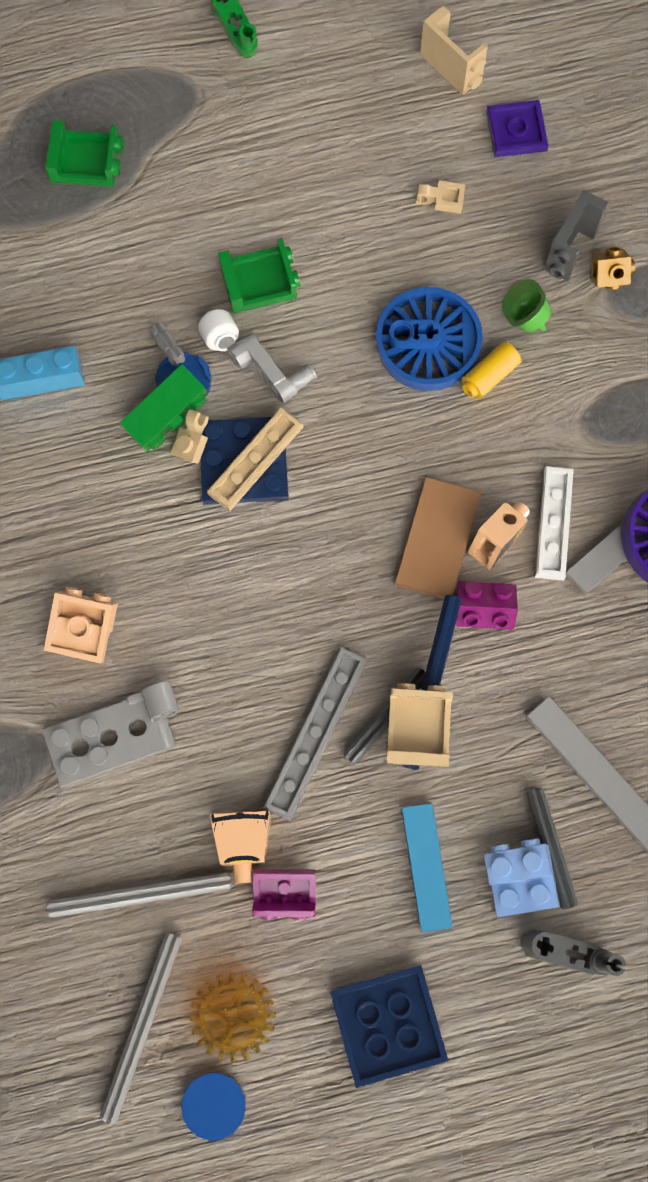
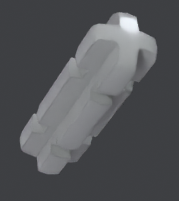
(167, 344)

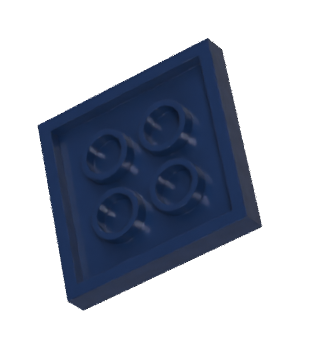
(224, 443)
(388, 1026)

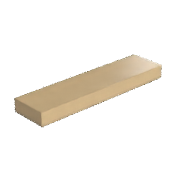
(255, 459)

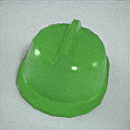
(527, 306)

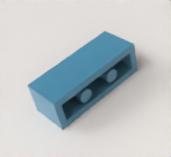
(40, 373)

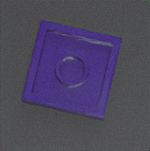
(517, 128)

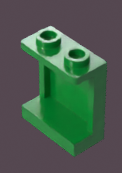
(83, 156)
(259, 277)

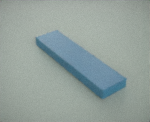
(426, 868)

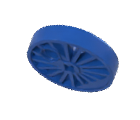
(442, 341)

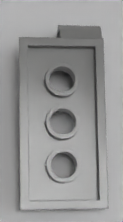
(150, 706)

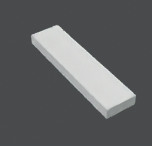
(554, 523)

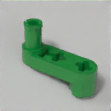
(246, 41)

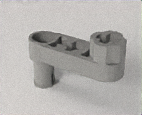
(250, 351)

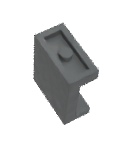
(583, 218)

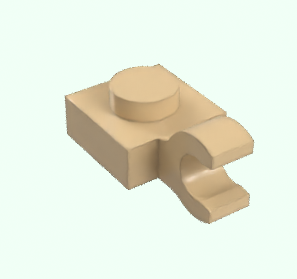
(446, 196)
(190, 441)

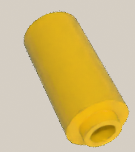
(490, 370)

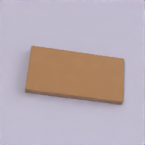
(438, 538)

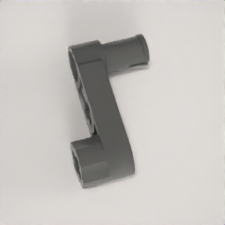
(554, 948)

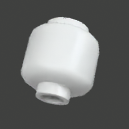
(218, 330)

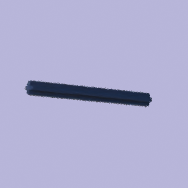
(441, 646)

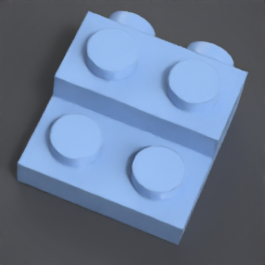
(521, 878)

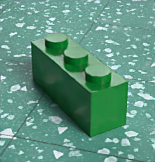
(165, 408)

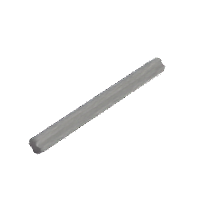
(139, 895)
(140, 1029)

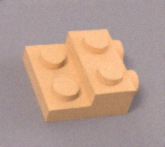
(80, 624)

